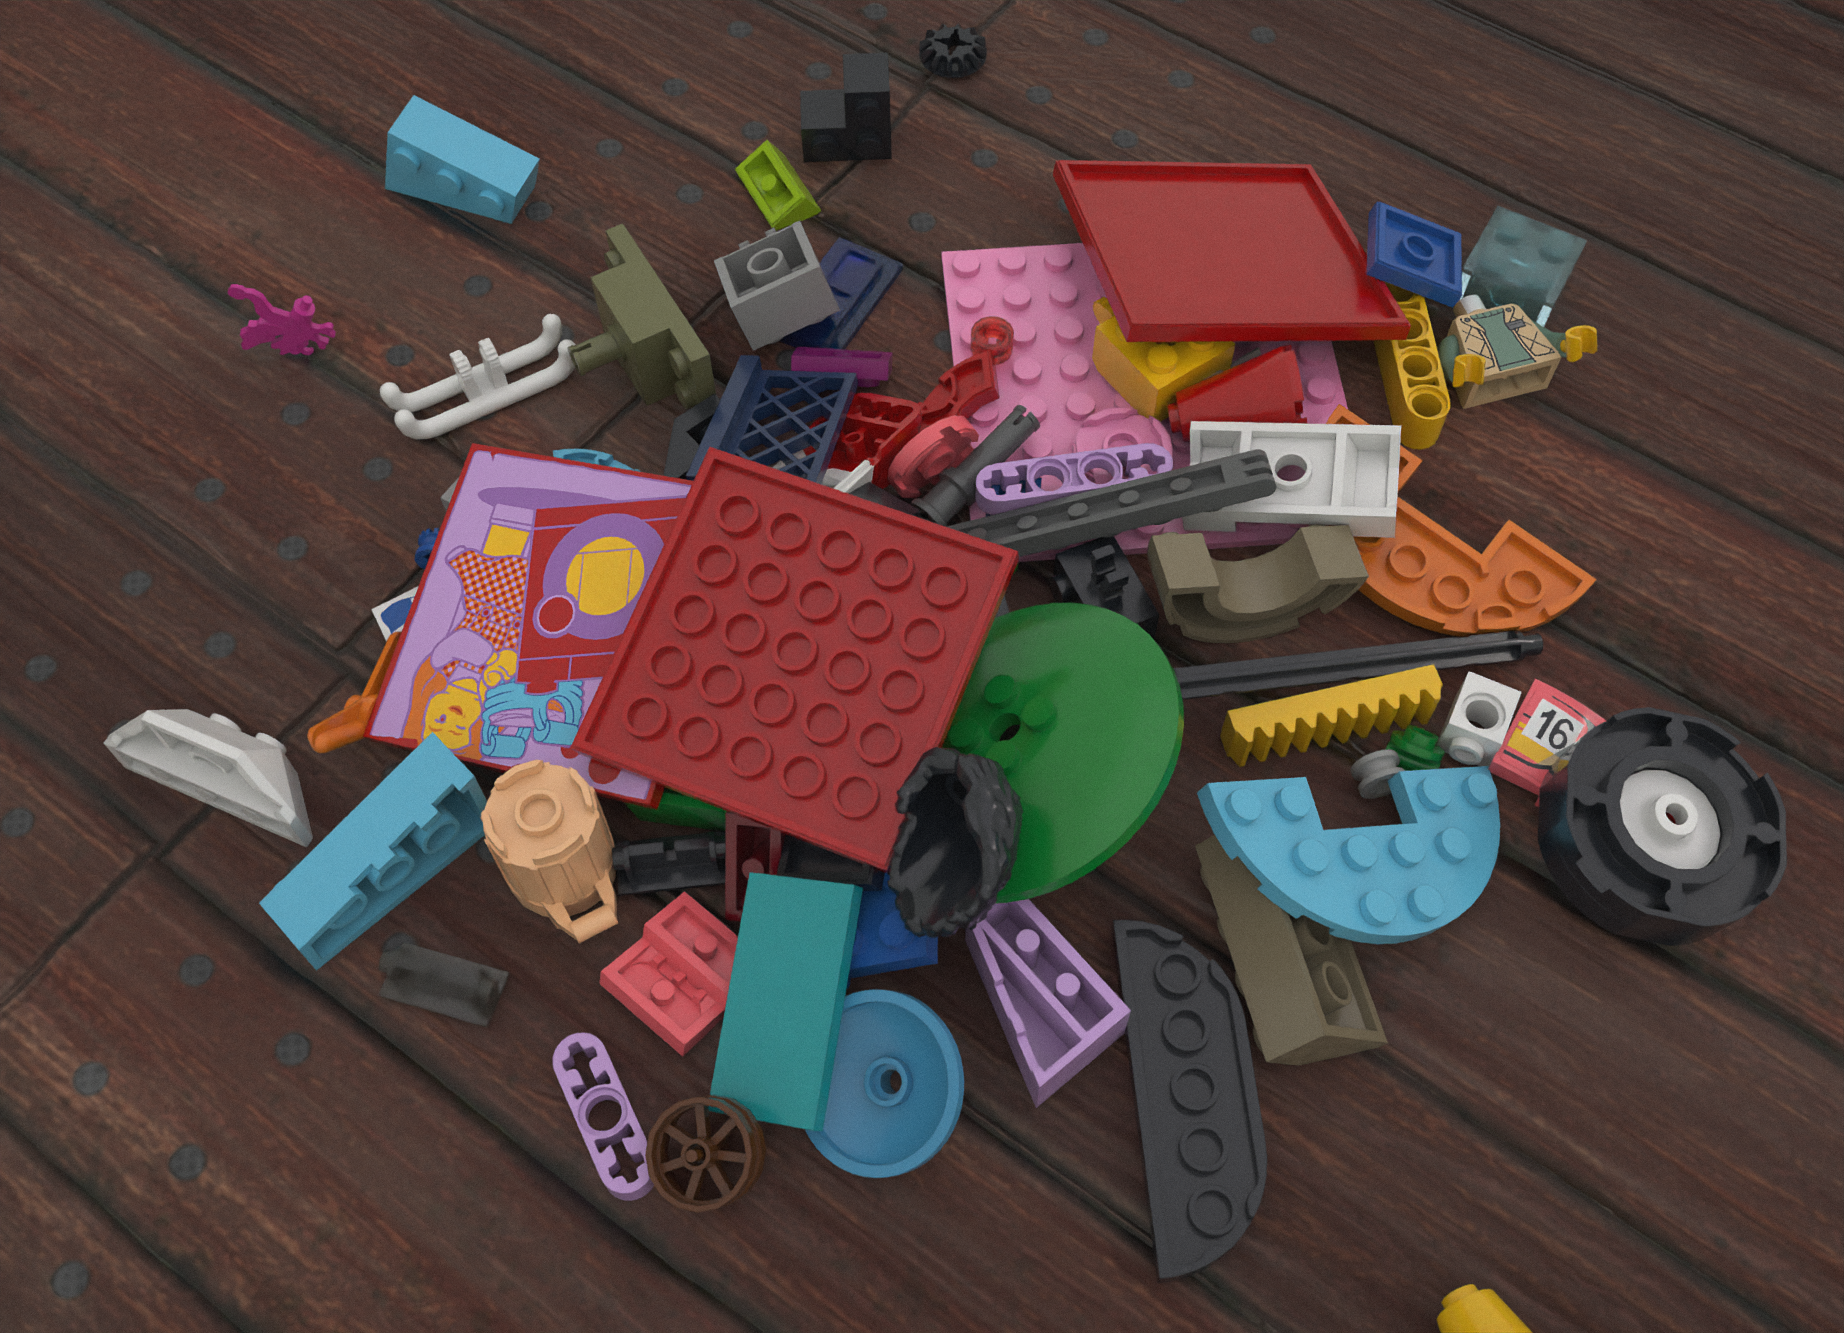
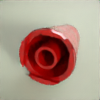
(1254, 391)

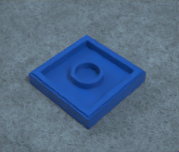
(1414, 254)

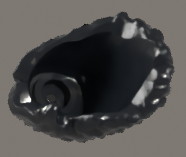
(953, 842)

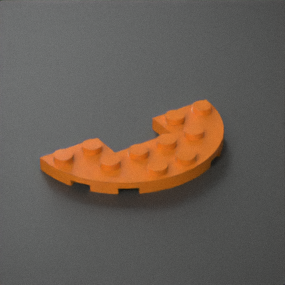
(1450, 586)

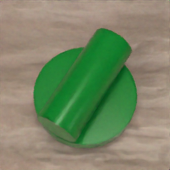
(1416, 748)

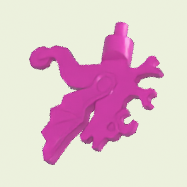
(294, 326)

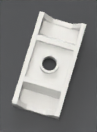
(1346, 479)

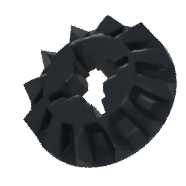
(964, 61)

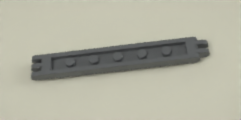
(1128, 505)

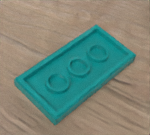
(787, 998)

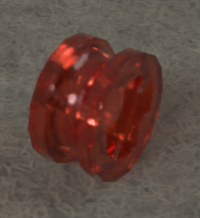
(993, 328)

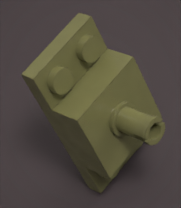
(644, 330)

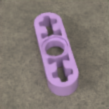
(573, 1084)

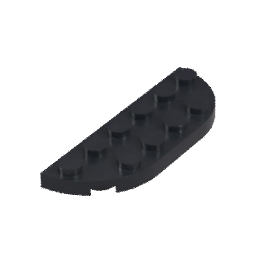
(1190, 1098)

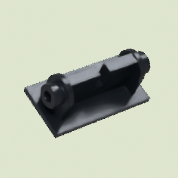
(670, 863)

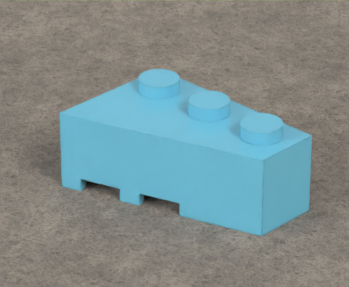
(457, 163)

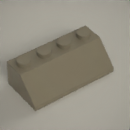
(1295, 976)

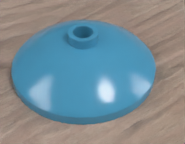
(866, 1121)

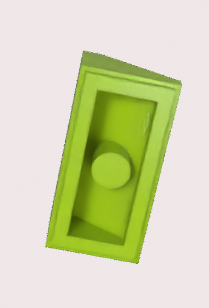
(776, 187)

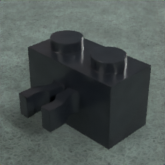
(1103, 577)

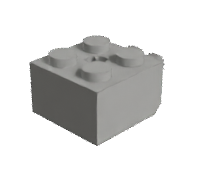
(776, 285)

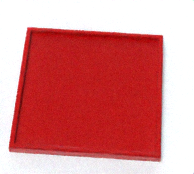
(1225, 253)

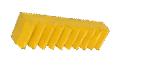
(1331, 712)

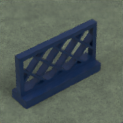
(749, 401)

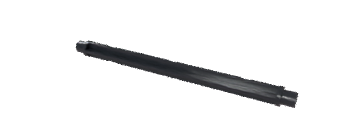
(1355, 663)

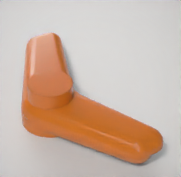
(350, 723)

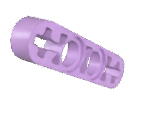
(1069, 469)

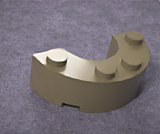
(1255, 595)

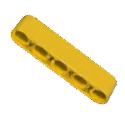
(1414, 375)

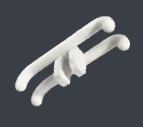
(482, 384)

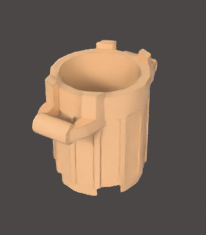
(553, 846)

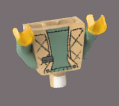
(1504, 352)

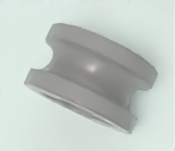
(1375, 771)

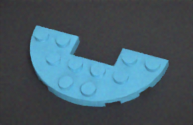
(1365, 880)

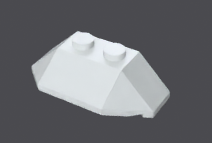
(217, 766)

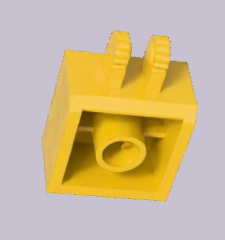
(1152, 371)

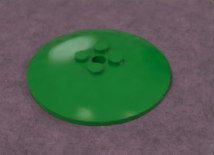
(1092, 737)

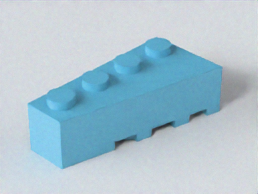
(380, 853)

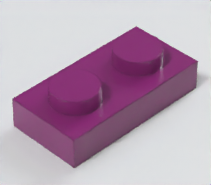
(868, 365)

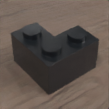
(850, 120)

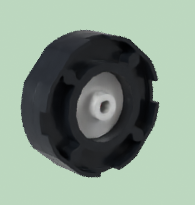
(1661, 827)

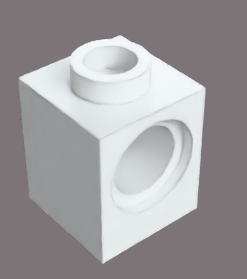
(1487, 704)

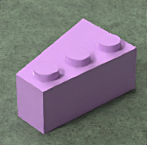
(1044, 996)

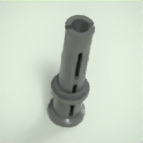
(958, 484)

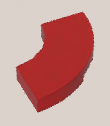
(962, 390)

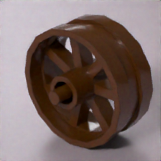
(705, 1153)

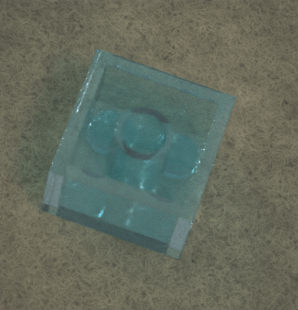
(1521, 264)

